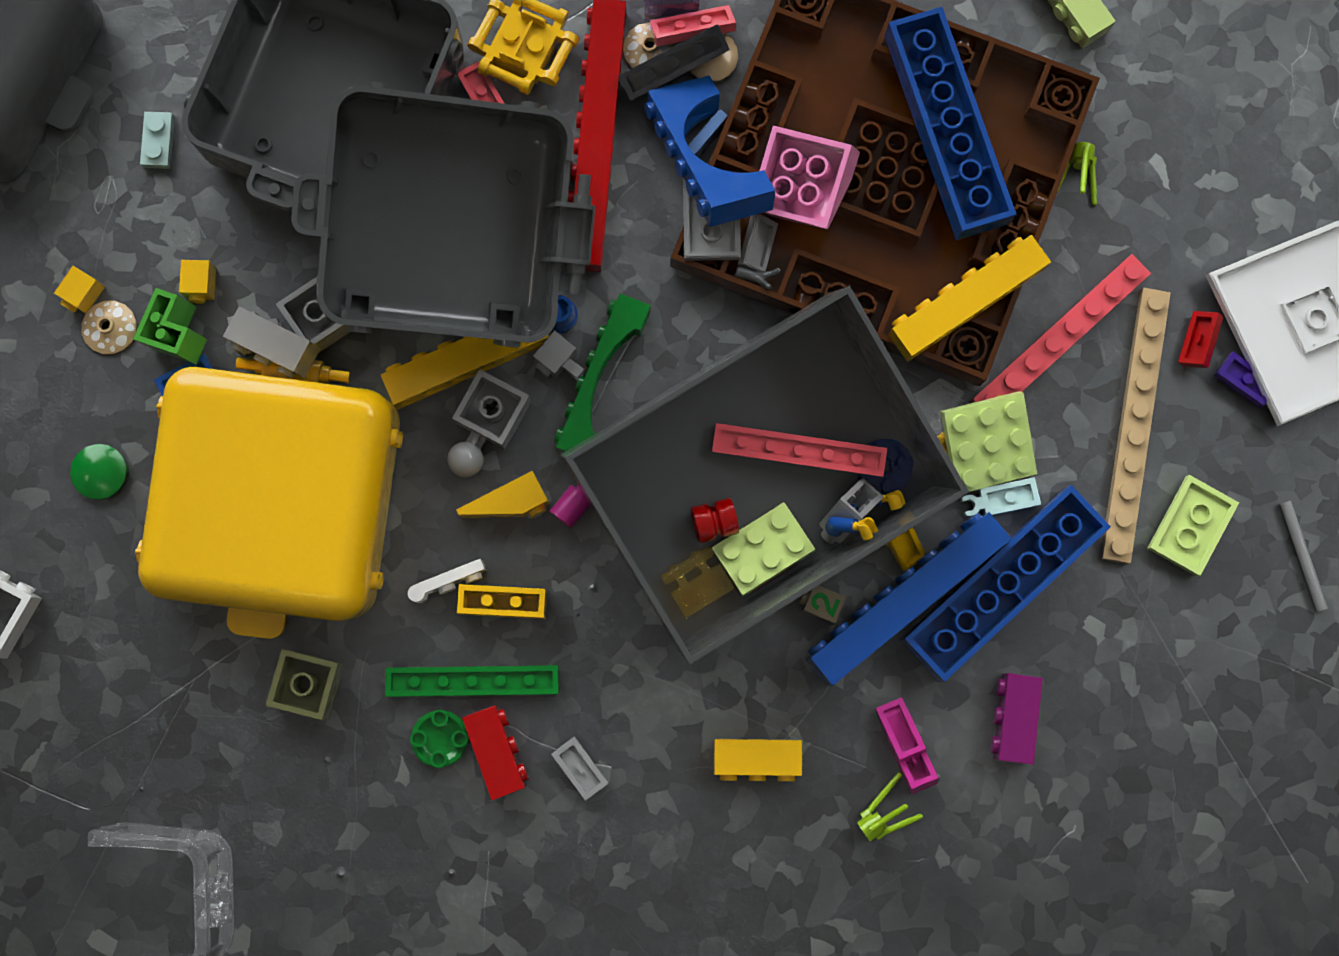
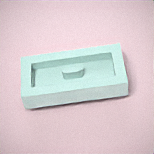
(157, 140)

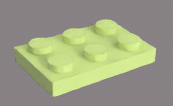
(1193, 525)
(763, 549)

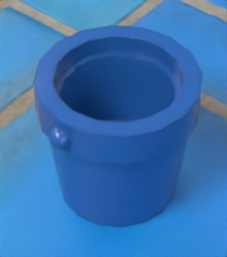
(566, 316)

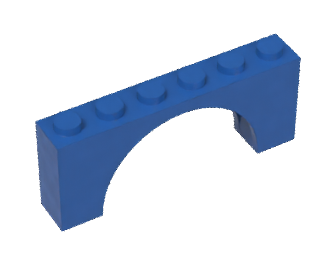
(718, 193)

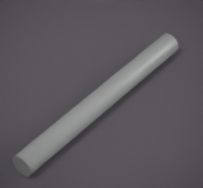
(1303, 556)

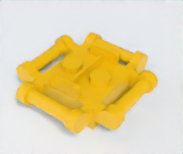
(523, 44)

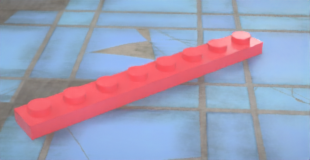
(1067, 330)

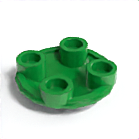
(98, 471)
(439, 738)

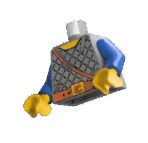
(852, 508)

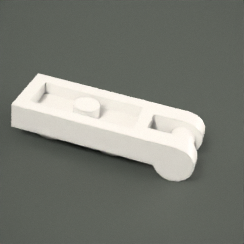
(446, 581)

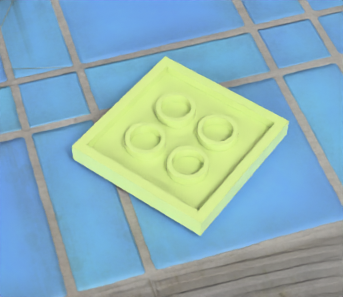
(990, 441)

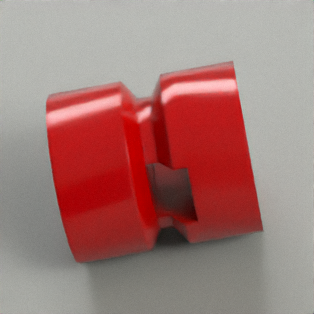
(714, 520)

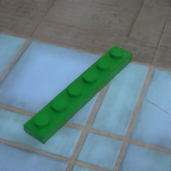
(472, 681)

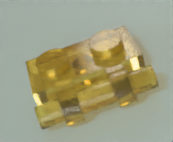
(703, 588)

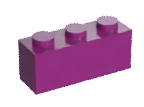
(1016, 718)

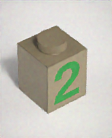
(822, 604)

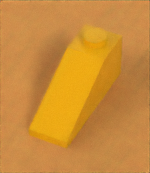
(513, 499)

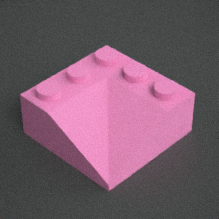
(807, 176)

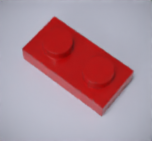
(1200, 339)

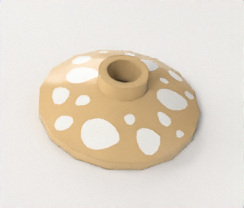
(634, 45)
(118, 335)

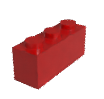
(495, 751)

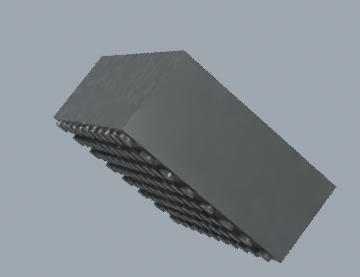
(805, 377)

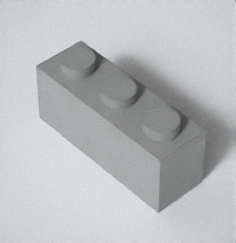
(271, 343)

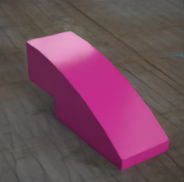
(907, 746)

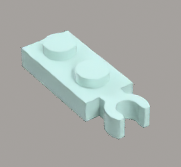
(1004, 498)

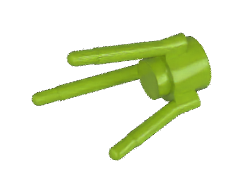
(1084, 159)
(873, 825)

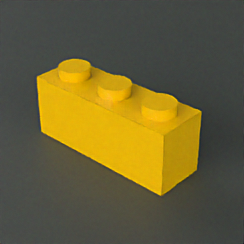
(502, 601)
(757, 759)

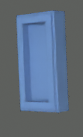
(708, 133)

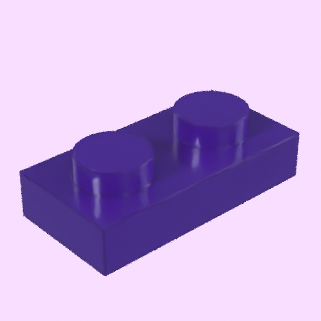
(1238, 375)

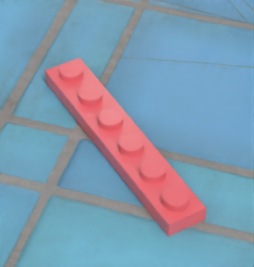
(799, 450)

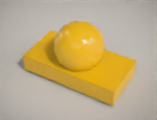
(906, 549)

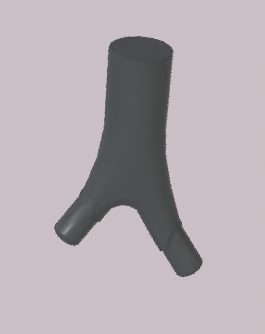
(756, 277)

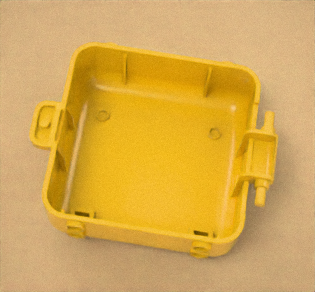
(269, 495)

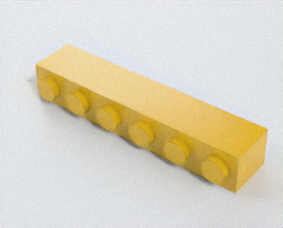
(968, 298)
(447, 367)

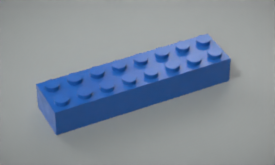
(949, 123)
(1005, 583)
(908, 599)

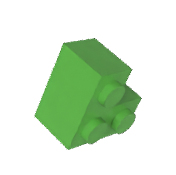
(166, 327)

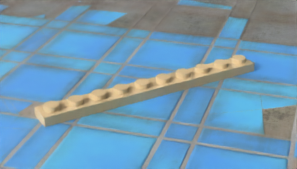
(1135, 425)

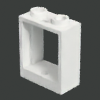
(21, 615)

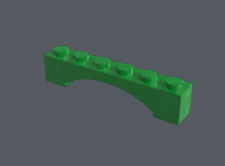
(625, 321)

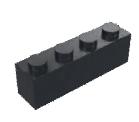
(674, 62)

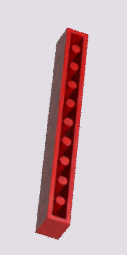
(599, 112)

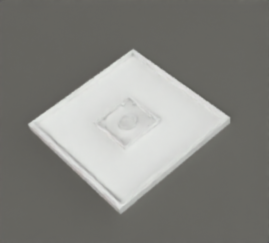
(1287, 320)

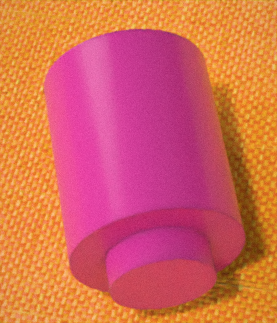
(570, 506)

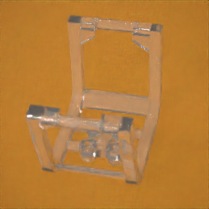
(211, 894)

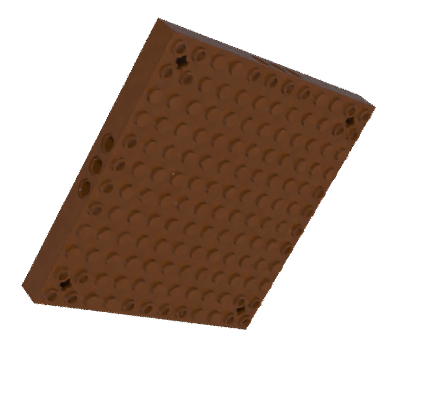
(891, 240)

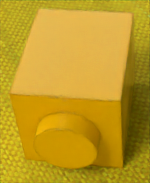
(197, 280)
(78, 290)

